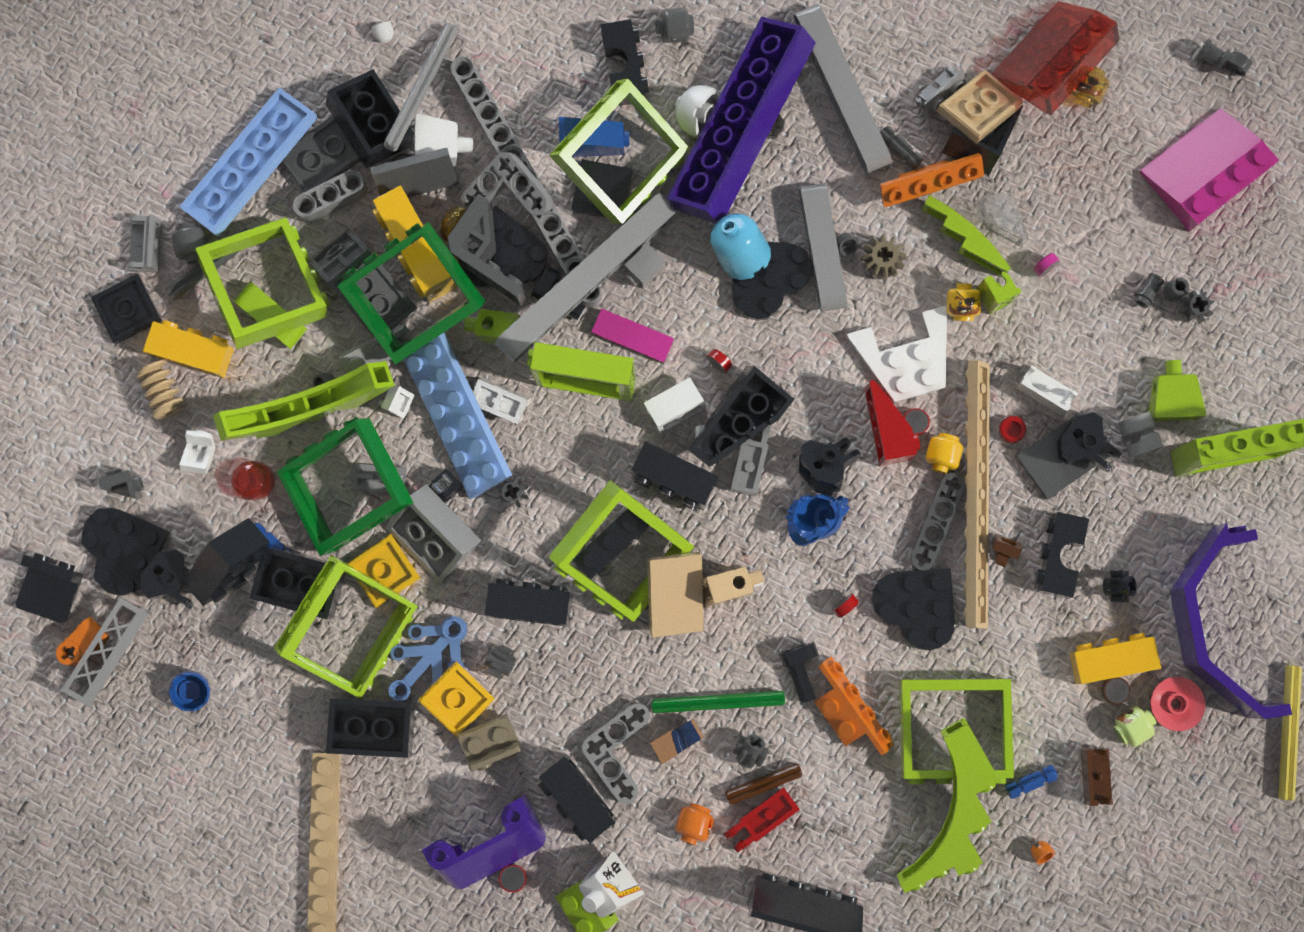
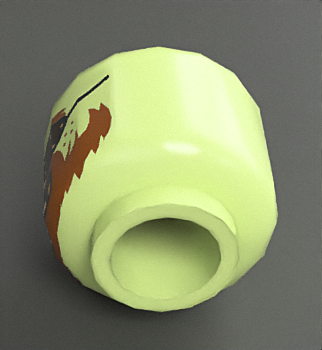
(1134, 726)

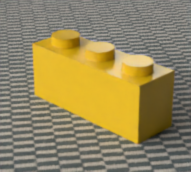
(189, 348)
(1114, 659)

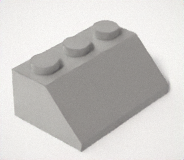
(433, 534)

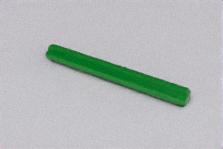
(715, 702)

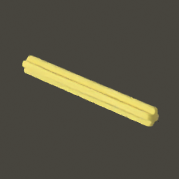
(1290, 732)

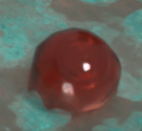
(252, 480)

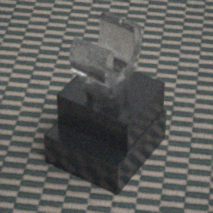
(446, 486)

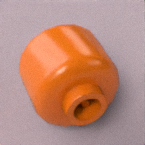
(694, 824)

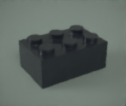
(366, 116)
(673, 477)
(226, 562)
(286, 578)
(529, 603)
(370, 728)
(576, 799)

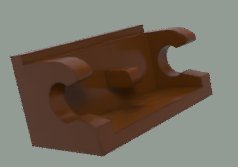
(1096, 777)

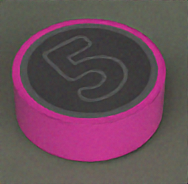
(1046, 264)

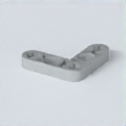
(507, 177)
(608, 755)

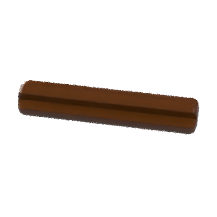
(763, 783)

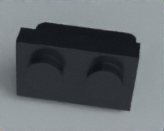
(48, 587)

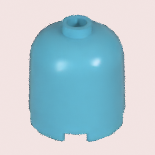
(739, 246)

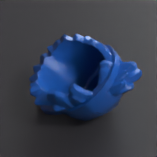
(815, 518)

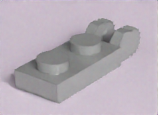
(369, 351)
(750, 465)

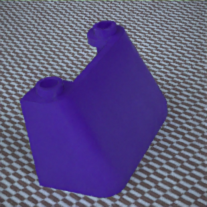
(522, 837)

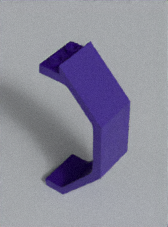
(1191, 630)

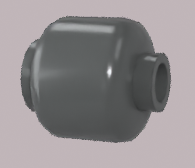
(675, 25)
(186, 240)

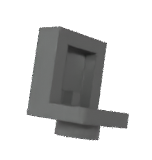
(117, 479)

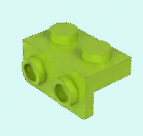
(581, 920)

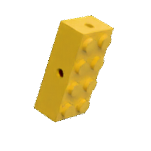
(398, 215)

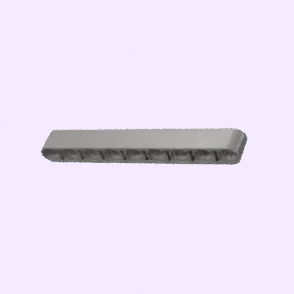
(586, 277)

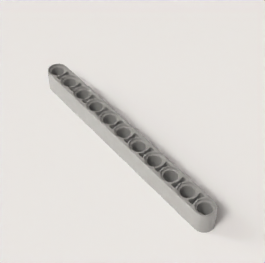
(499, 125)

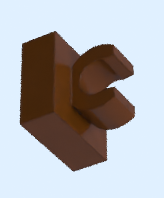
(1005, 547)

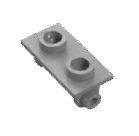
(948, 83)
(366, 478)

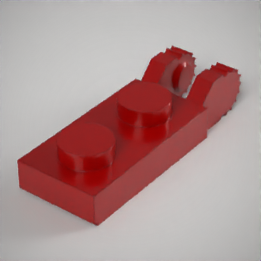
(764, 818)

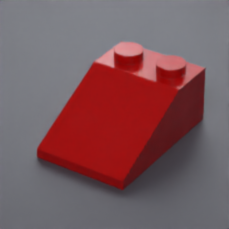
(890, 430)

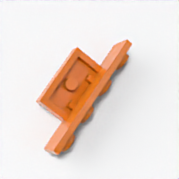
(931, 179)
(848, 711)

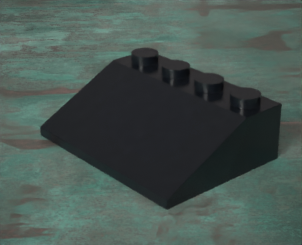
(803, 908)

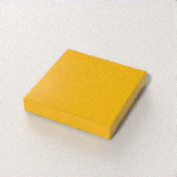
(387, 565)
(456, 698)

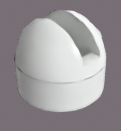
(383, 32)

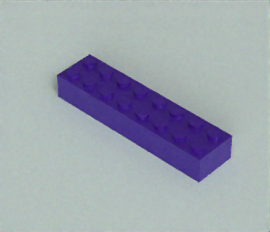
(741, 120)

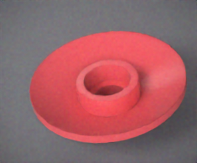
(1190, 700)

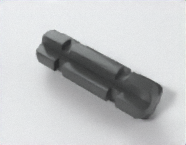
(901, 147)

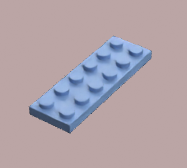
(248, 162)
(457, 417)

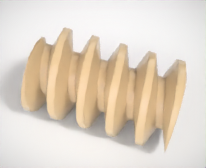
(159, 390)

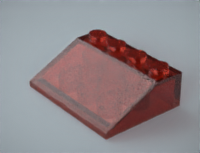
(1057, 55)

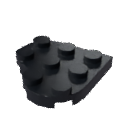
(516, 251)
(784, 276)
(122, 548)
(919, 604)

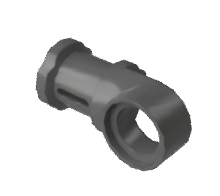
(1217, 58)

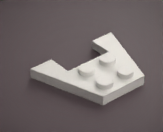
(909, 368)

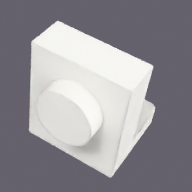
(198, 452)

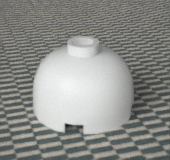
(695, 108)

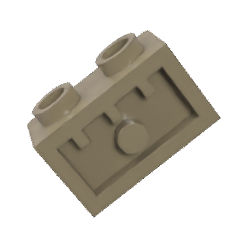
(489, 743)

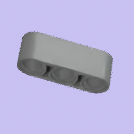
(317, 196)

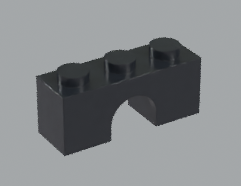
(620, 40)
(610, 544)
(1054, 576)

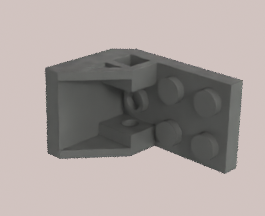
(477, 231)
(378, 285)

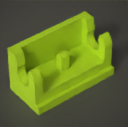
(994, 295)

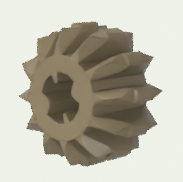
(876, 263)

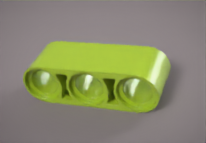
(262, 307)

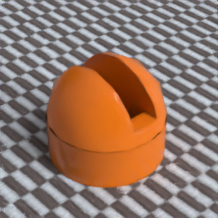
(1042, 853)

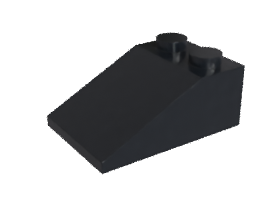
(989, 147)

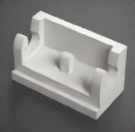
(1046, 390)
(500, 400)
(675, 405)

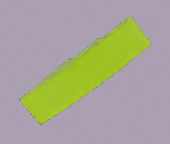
(974, 243)

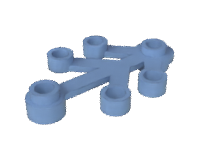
(431, 653)

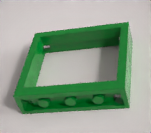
(373, 320)
(305, 504)

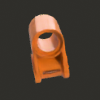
(80, 641)

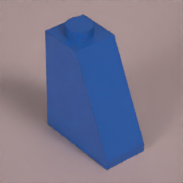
(606, 140)

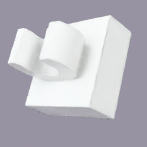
(397, 401)

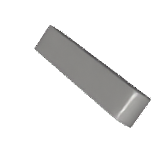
(823, 247)

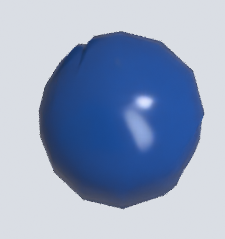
(189, 691)

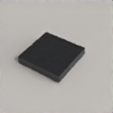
(612, 181)
(126, 309)

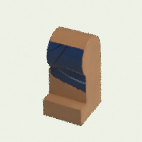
(676, 740)

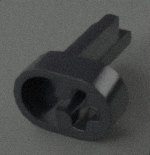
(546, 283)
(794, 660)

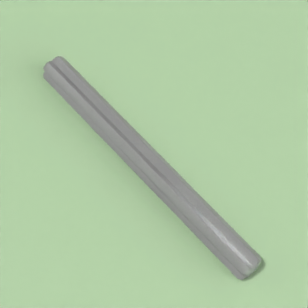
(420, 87)

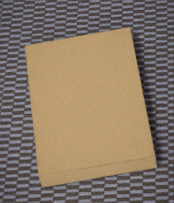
(980, 106)
(675, 594)

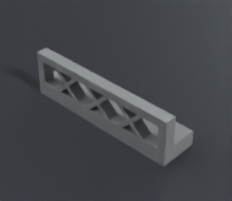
(110, 662)

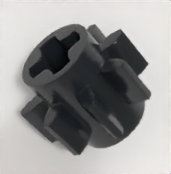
(1119, 586)

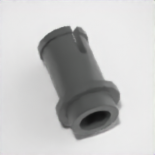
(1175, 289)
(1145, 296)

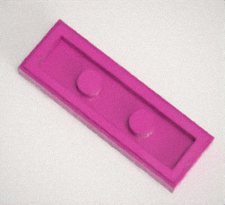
(632, 336)

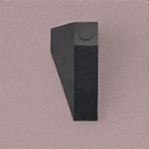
(743, 412)

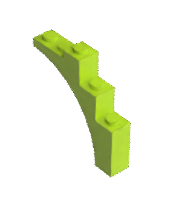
(306, 406)
(966, 814)

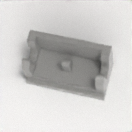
(145, 244)

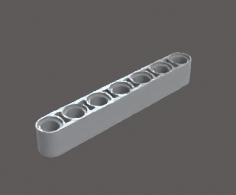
(844, 91)

